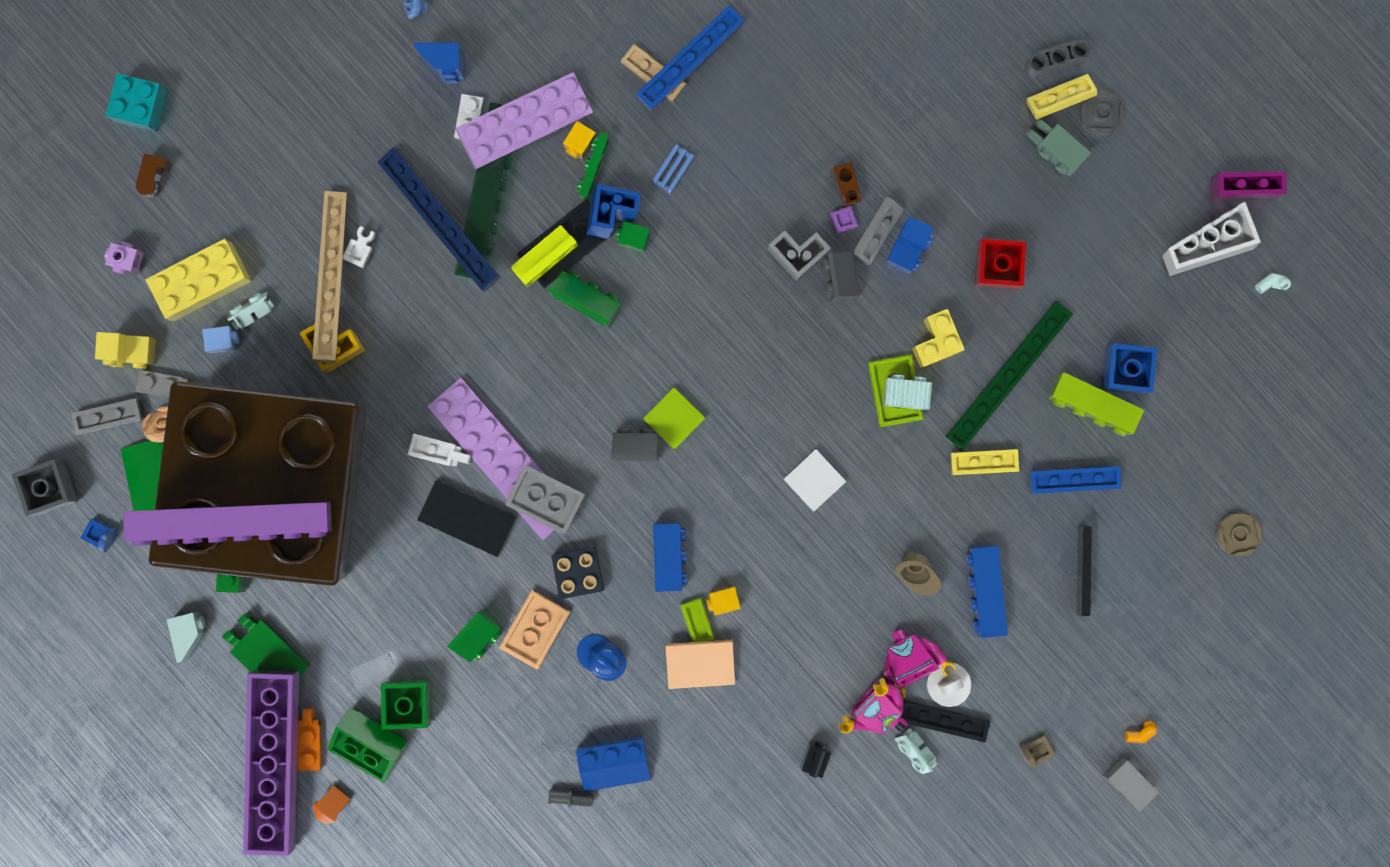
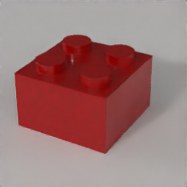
(1000, 264)

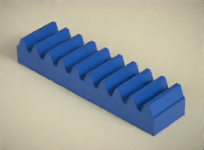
(1075, 480)

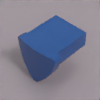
(99, 535)

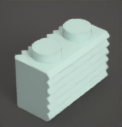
(907, 393)

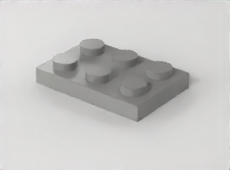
(545, 499)

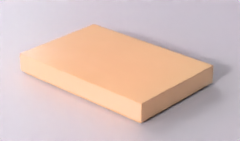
(534, 629)
(700, 664)

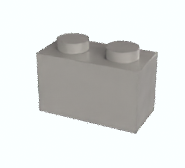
(1131, 784)

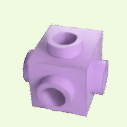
(123, 258)

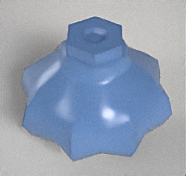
(414, 8)

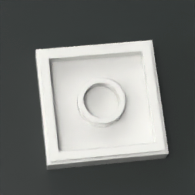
(814, 480)

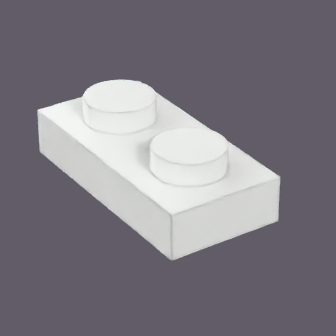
(469, 109)

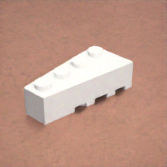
(1218, 240)

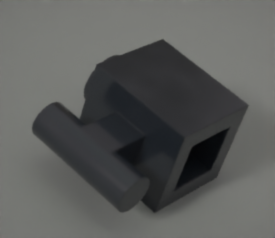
(815, 759)

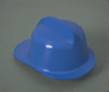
(601, 657)

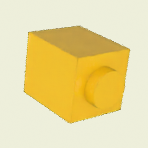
(579, 140)
(723, 601)

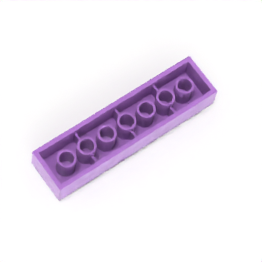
(225, 522)
(271, 762)

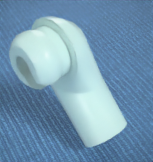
(1274, 281)

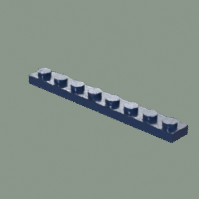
(439, 219)

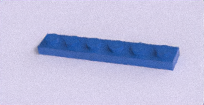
(690, 58)

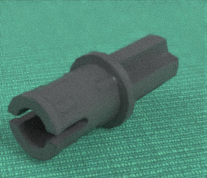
(570, 798)

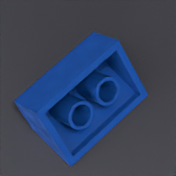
(613, 763)

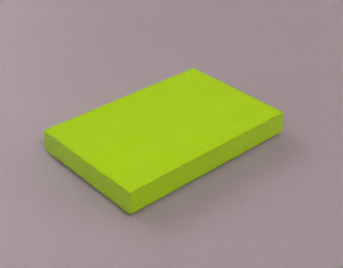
(881, 370)

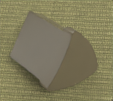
(1036, 751)

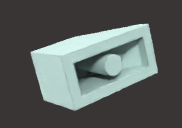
(186, 634)

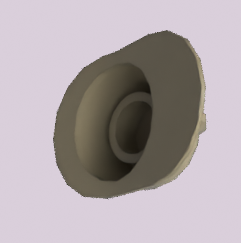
(918, 575)

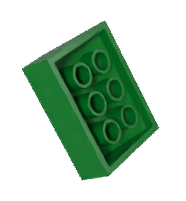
(142, 473)

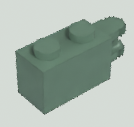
(1059, 147)

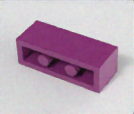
(1248, 185)

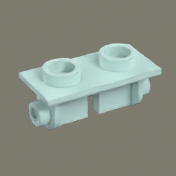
(256, 304)
(923, 759)

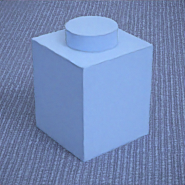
(220, 339)

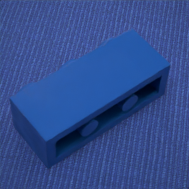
(669, 557)

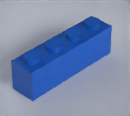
(987, 591)

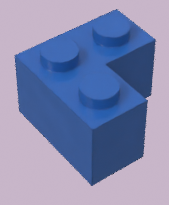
(611, 204)
(910, 242)

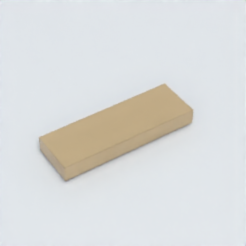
(646, 67)

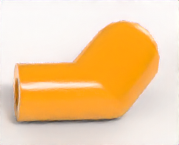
(1142, 736)

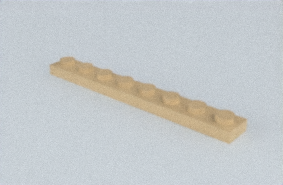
(329, 277)

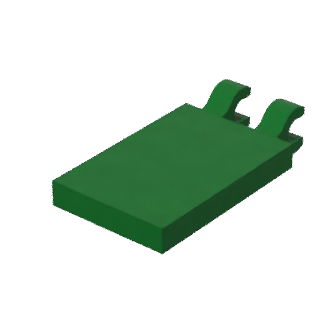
(263, 648)

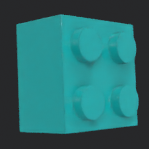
(136, 102)

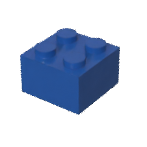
(1129, 368)

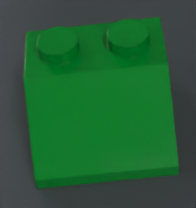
(476, 636)

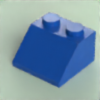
(444, 59)

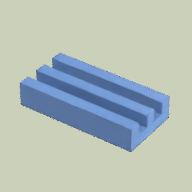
(683, 152)

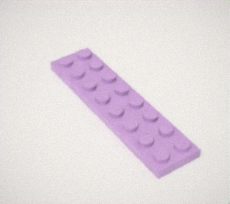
(485, 441)

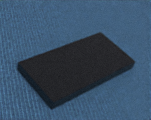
(576, 226)
(466, 518)

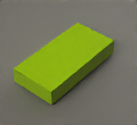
(697, 621)

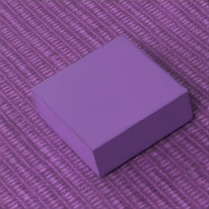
(844, 219)

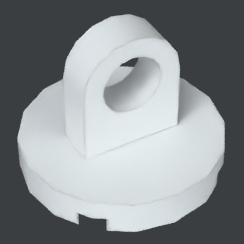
(949, 689)

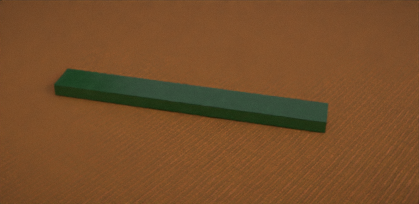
(1008, 375)

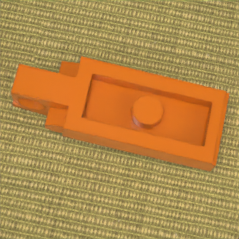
(309, 742)

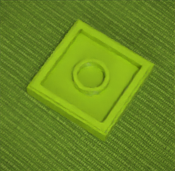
(674, 418)

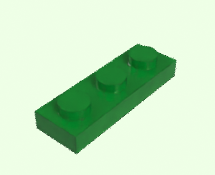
(593, 165)

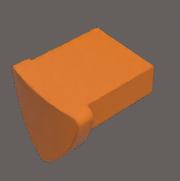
(330, 805)

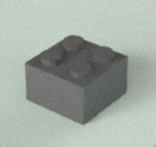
(44, 487)

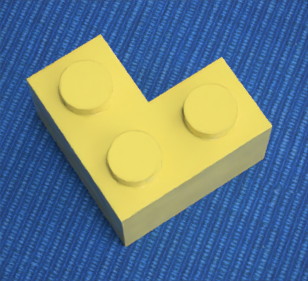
(943, 342)
(120, 349)

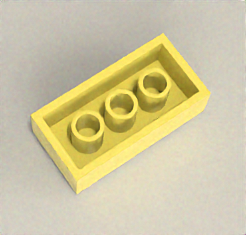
(198, 280)

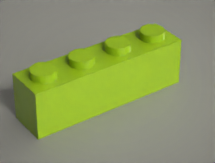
(1096, 404)

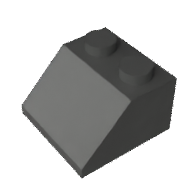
(635, 446)

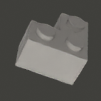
(795, 258)

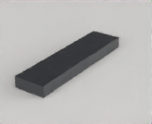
(1084, 571)
(945, 721)

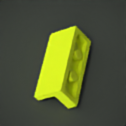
(544, 256)

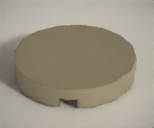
(1238, 534)

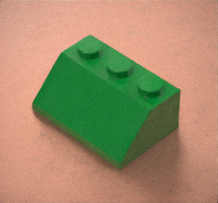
(585, 298)
(366, 745)

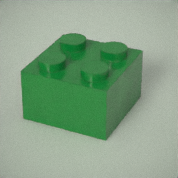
(405, 704)

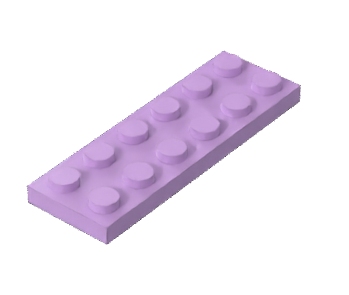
(524, 120)

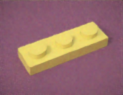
(1061, 96)
(984, 462)

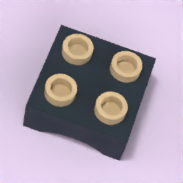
(577, 573)

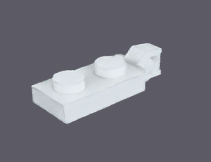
(437, 451)

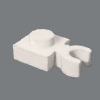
(358, 251)

